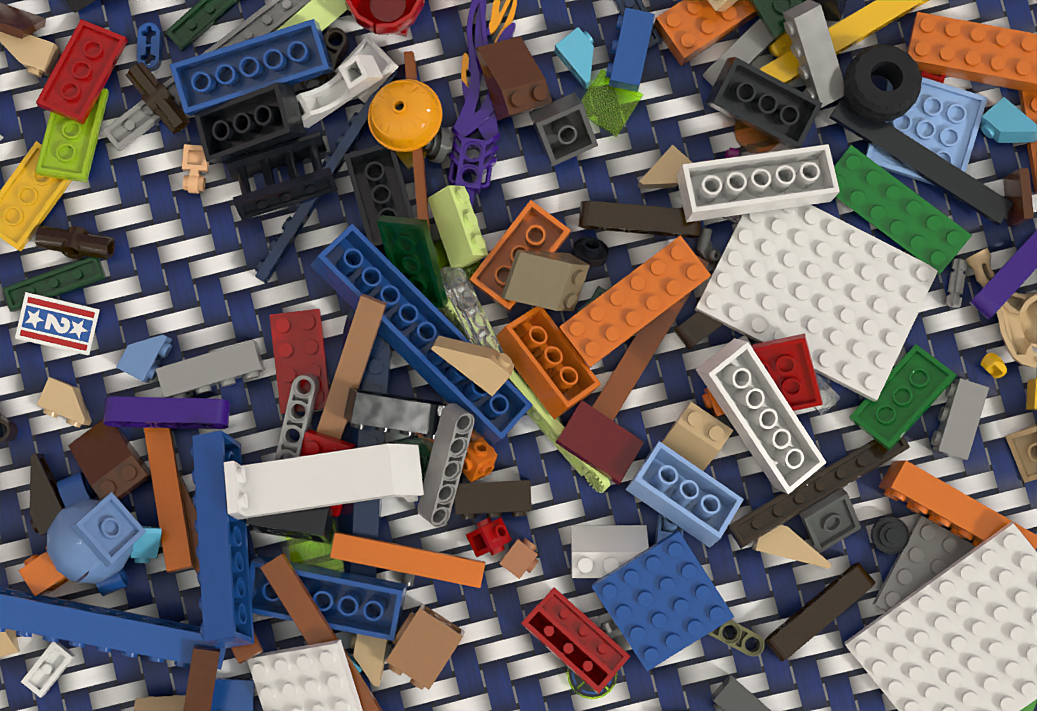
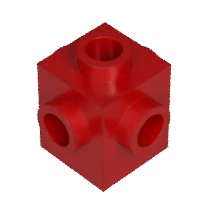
(493, 534)

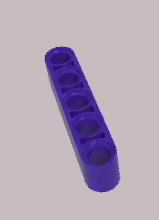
(1007, 279)
(166, 412)

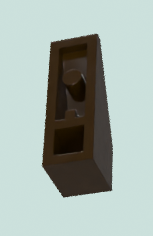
(44, 495)

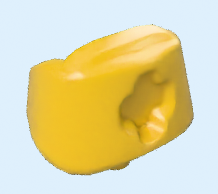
(781, 45)
(994, 365)

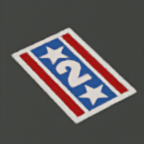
(57, 323)

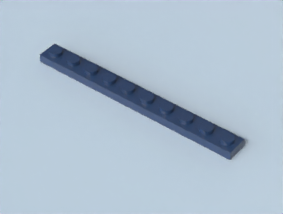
(294, 225)

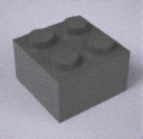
(563, 129)

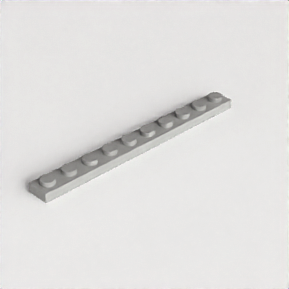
(141, 118)

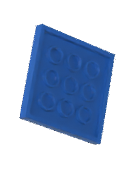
(662, 600)

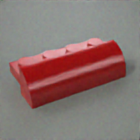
(575, 640)

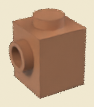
(520, 558)

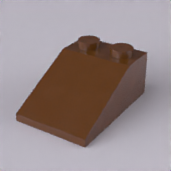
(512, 78)
(109, 461)

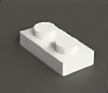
(48, 668)

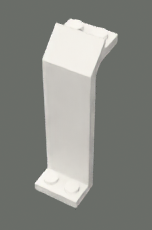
(323, 480)

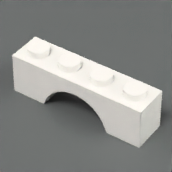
(352, 79)

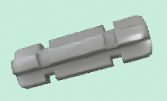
(956, 283)

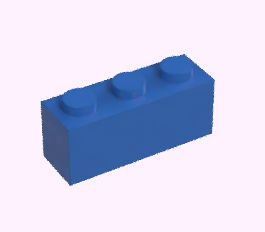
(630, 49)

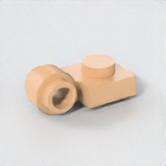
(195, 162)

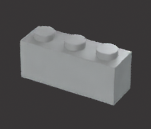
(959, 419)

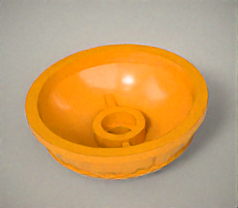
(405, 128)

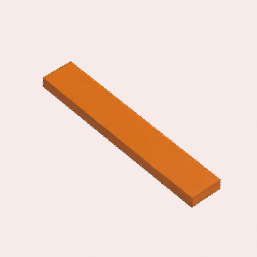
(168, 499)
(407, 559)

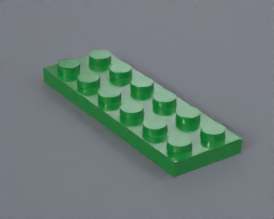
(898, 210)

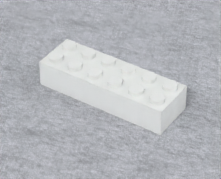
(757, 183)
(761, 415)

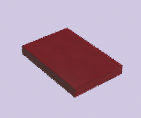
(599, 442)

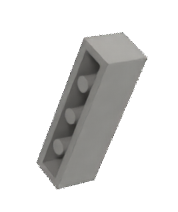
(814, 52)
(210, 370)

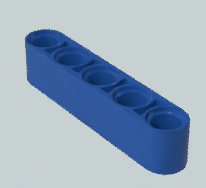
(75, 489)

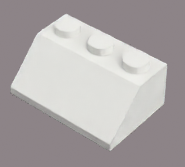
(604, 548)

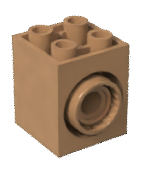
(424, 646)

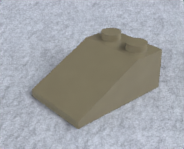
(546, 279)

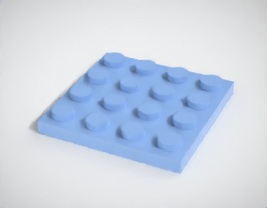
(940, 120)

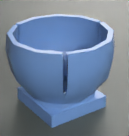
(92, 539)

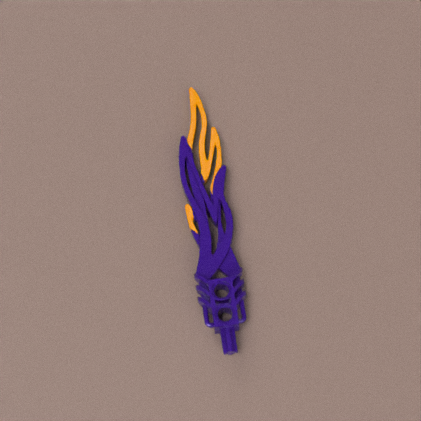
(484, 119)

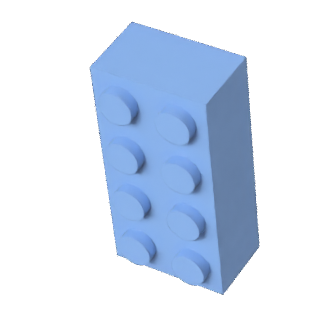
(685, 494)

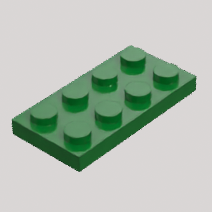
(904, 398)

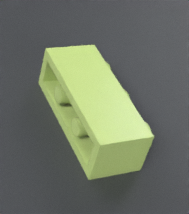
(458, 226)

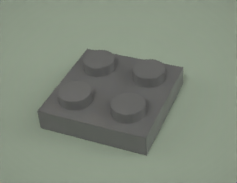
(830, 520)

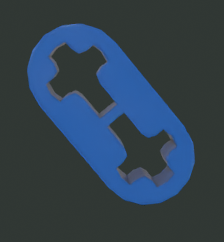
(143, 46)

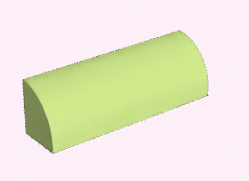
(322, 11)

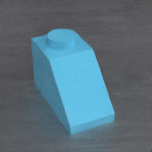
(577, 55)
(1008, 124)
(147, 545)

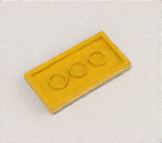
(27, 200)

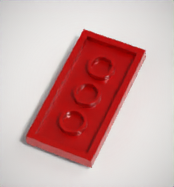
(82, 71)
(297, 351)

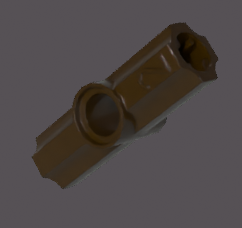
(157, 98)
(75, 242)

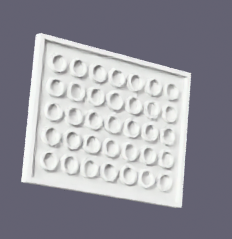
(824, 279)
(961, 635)

